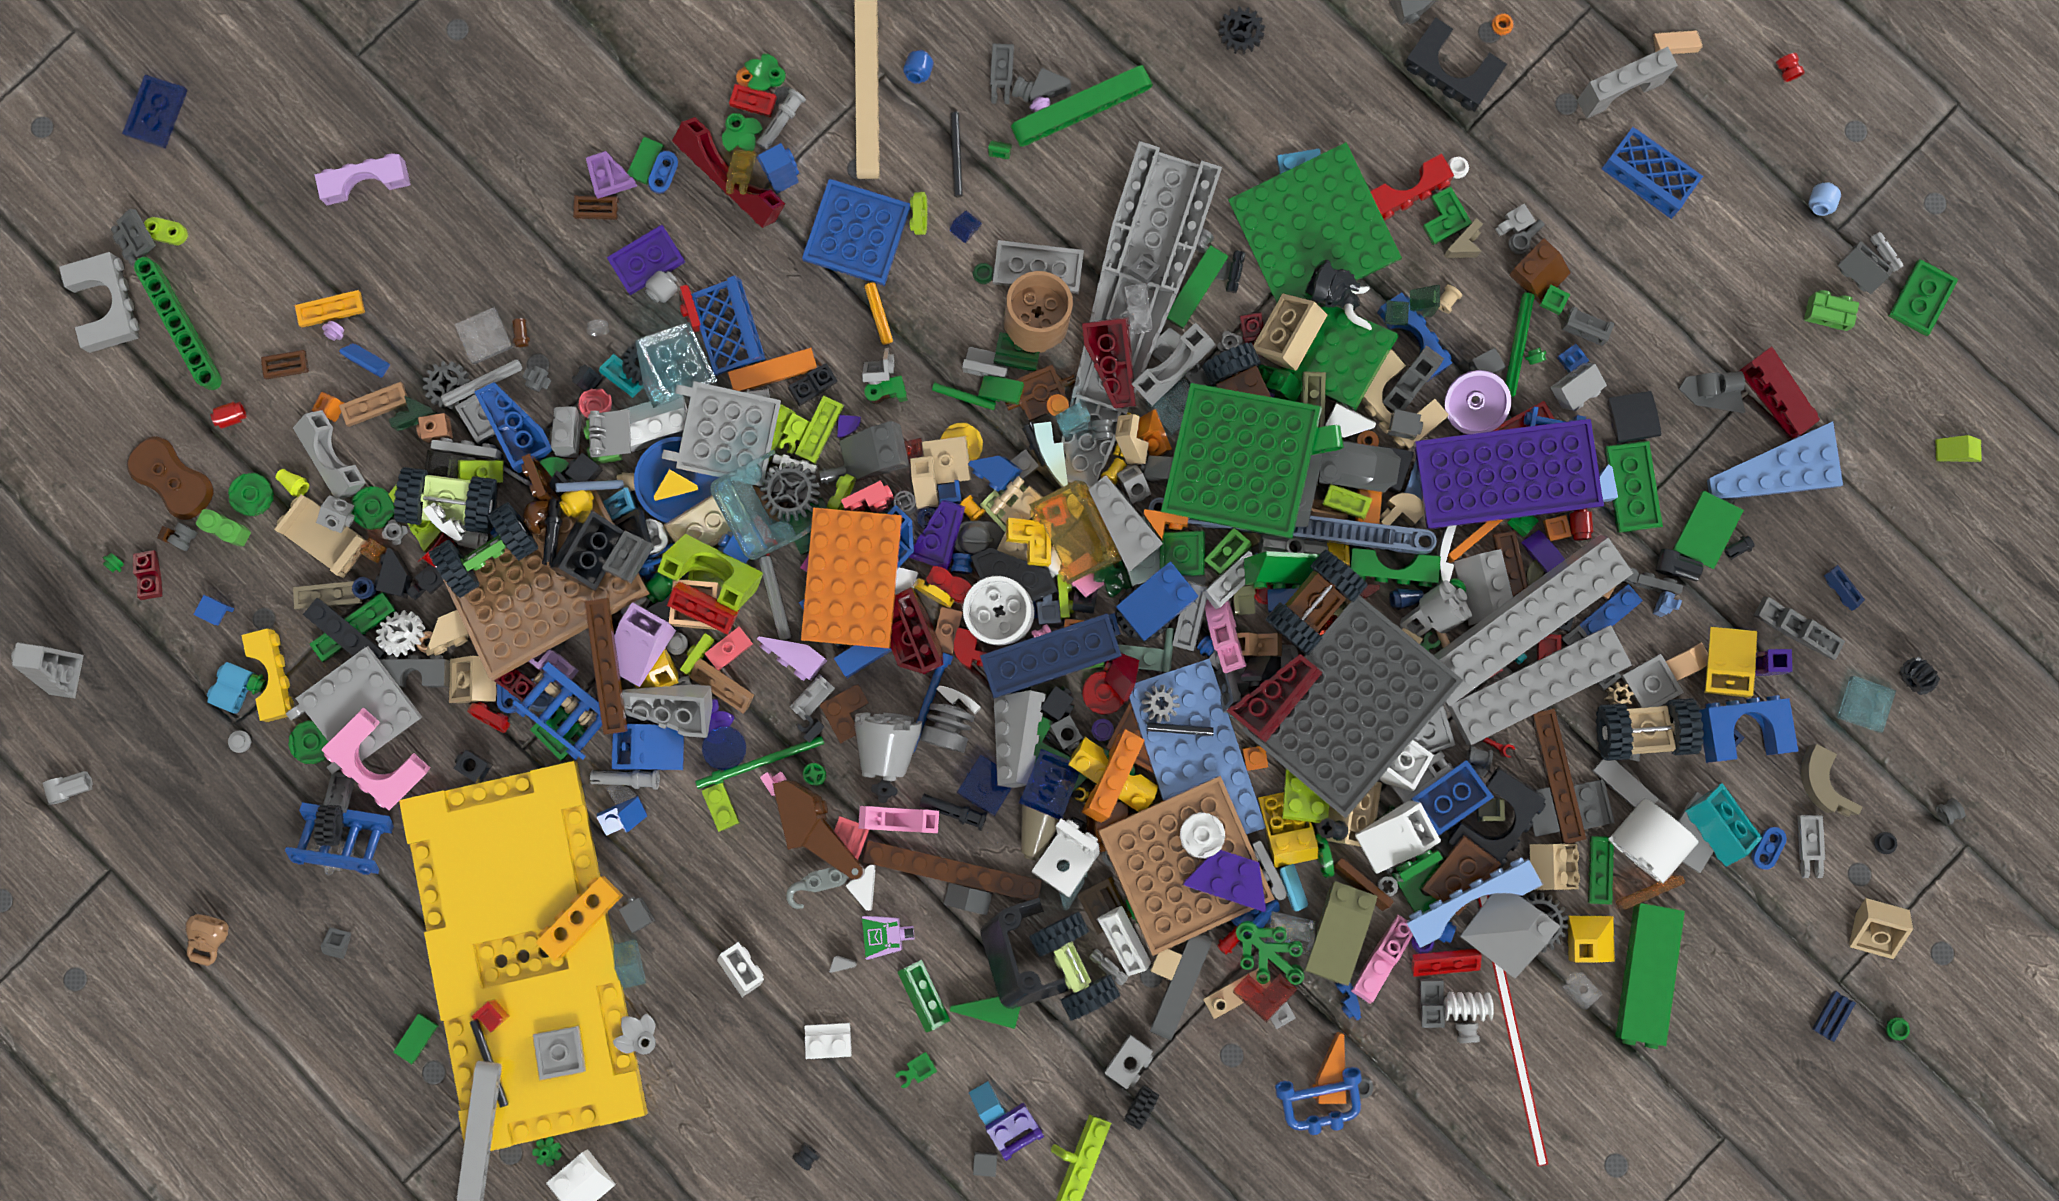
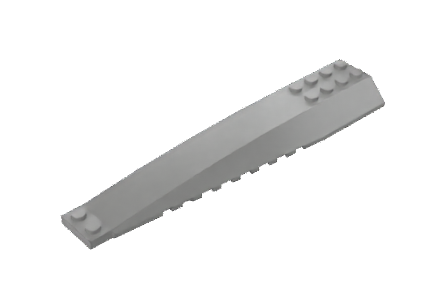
(1161, 220)

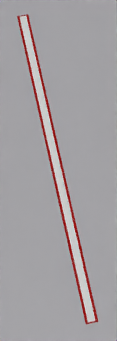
(1519, 1060)

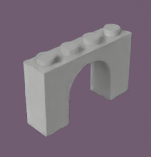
(1646, 72)
(119, 323)

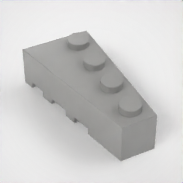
(49, 668)

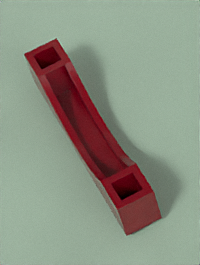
(698, 145)

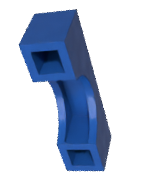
(1418, 328)

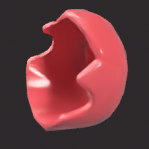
(594, 401)

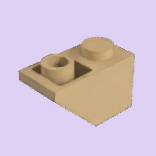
(447, 632)

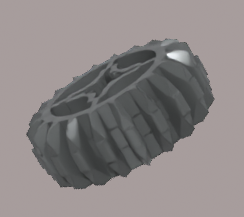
(781, 497)
(1554, 913)

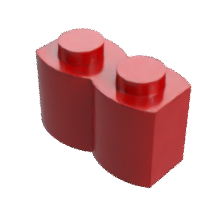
(954, 586)

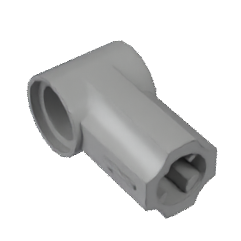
(60, 789)

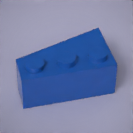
(779, 167)

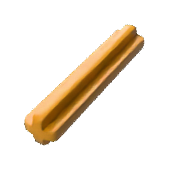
(878, 313)

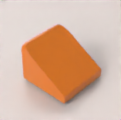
(329, 405)

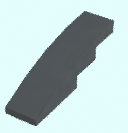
(1799, 628)

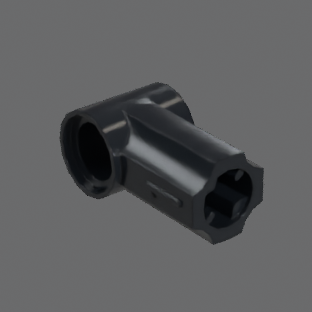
(1673, 564)

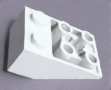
(1398, 836)

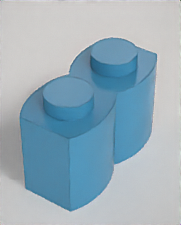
(230, 687)

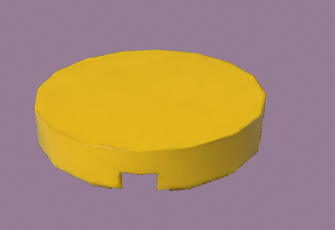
(973, 438)
(933, 592)

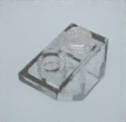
(1138, 308)

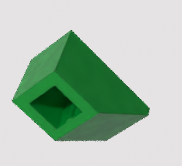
(1280, 383)

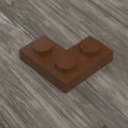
(839, 709)

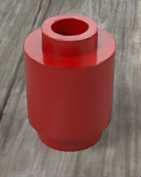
(228, 414)
(1581, 524)

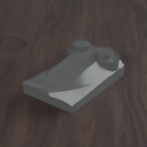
(1360, 467)

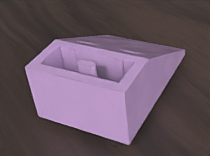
(640, 642)

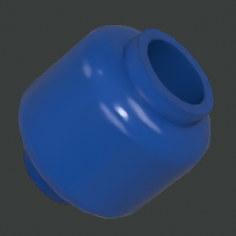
(918, 66)

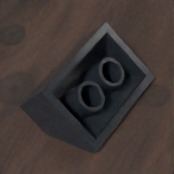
(587, 549)

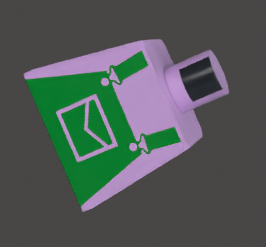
(884, 935)

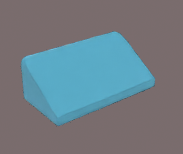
(1293, 887)

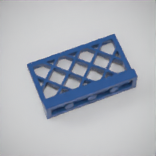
(1644, 184)
(742, 316)

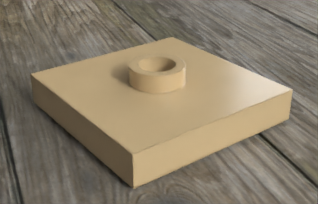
(949, 459)

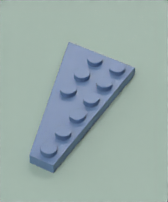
(1796, 466)

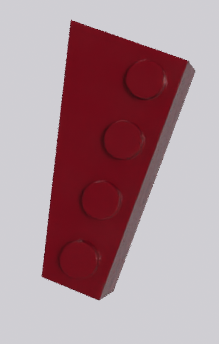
(1780, 393)
(1275, 698)

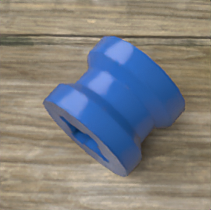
(962, 563)

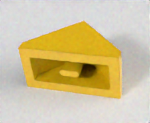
(674, 485)

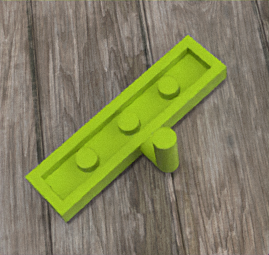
(1083, 1159)

